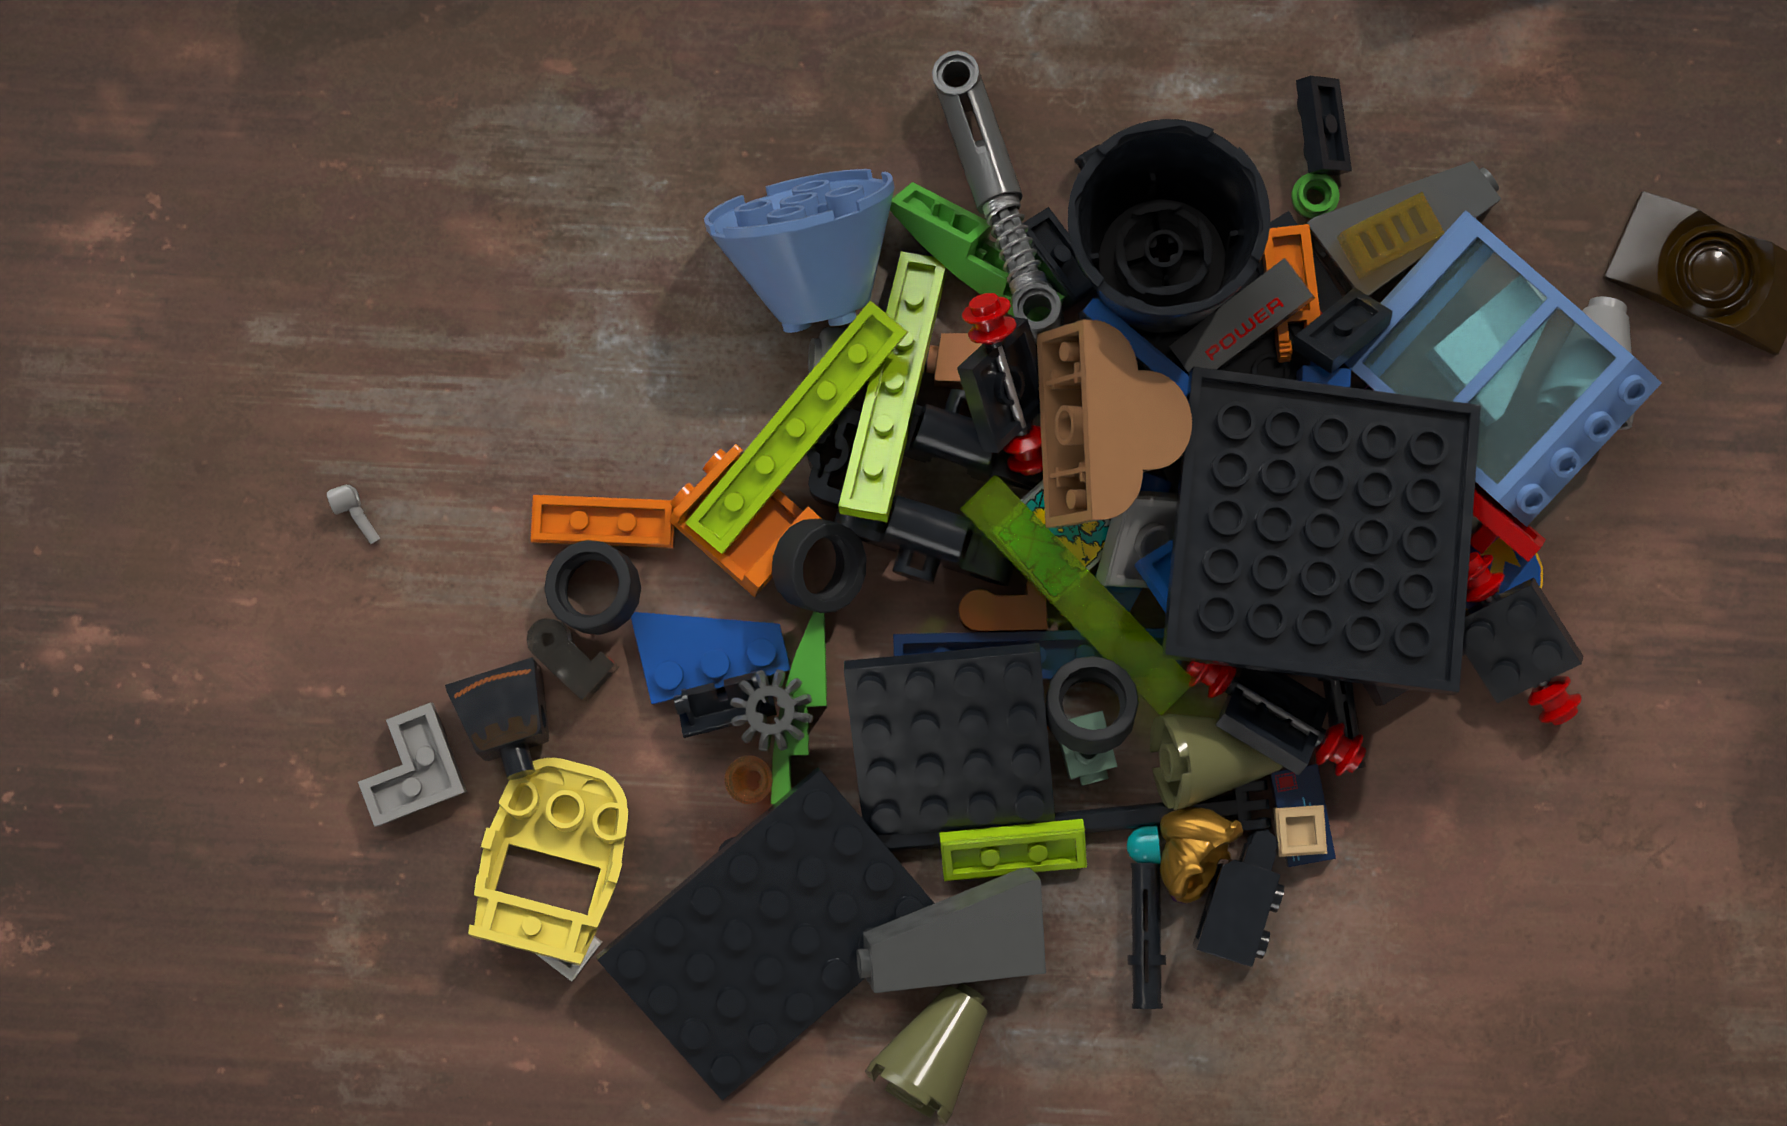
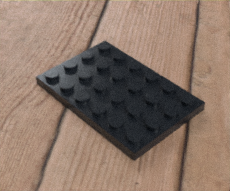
(763, 933)

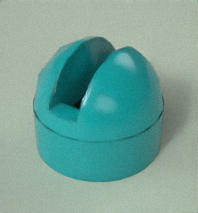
(1144, 845)

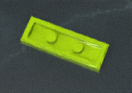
(1009, 848)

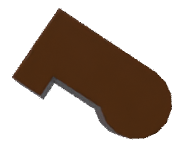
(990, 613)

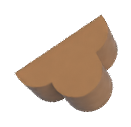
(1102, 422)

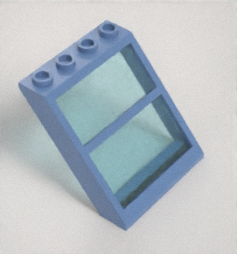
(1499, 336)

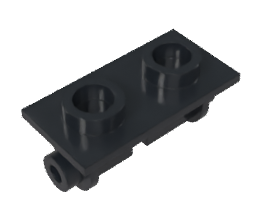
(705, 710)

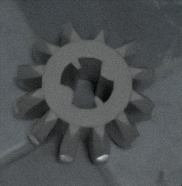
(758, 720)

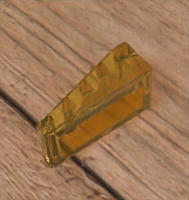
(1357, 252)

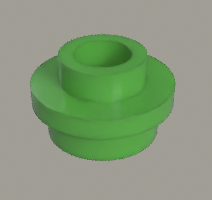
(1320, 182)

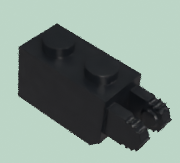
(1241, 903)

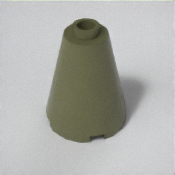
(1201, 760)
(933, 1053)

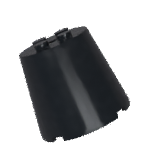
(1172, 191)

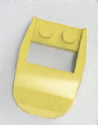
(565, 814)

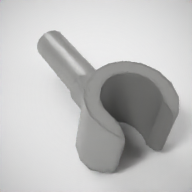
(347, 498)

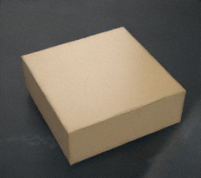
(1300, 830)

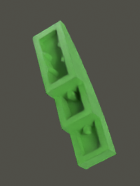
(957, 241)
(810, 668)

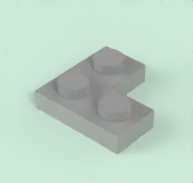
(427, 770)

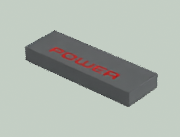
(1244, 319)

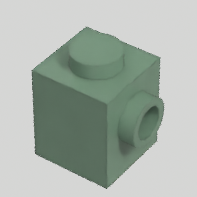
(1088, 767)

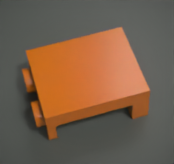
(752, 552)

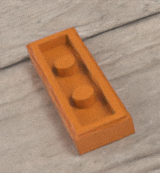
(607, 520)

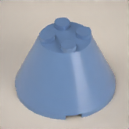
(808, 244)

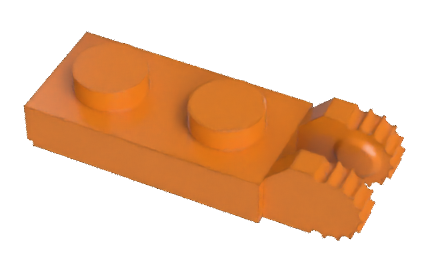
(1296, 247)

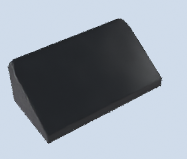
(1057, 258)

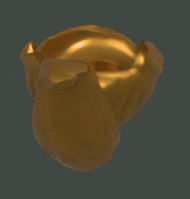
(1193, 849)

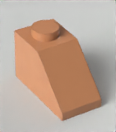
(946, 357)

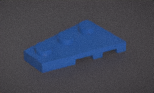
(700, 650)

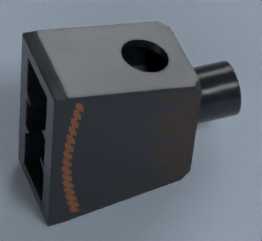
(504, 714)

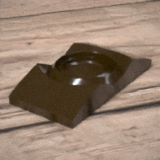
(1704, 271)

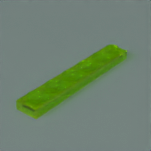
(1076, 593)

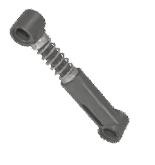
(994, 186)

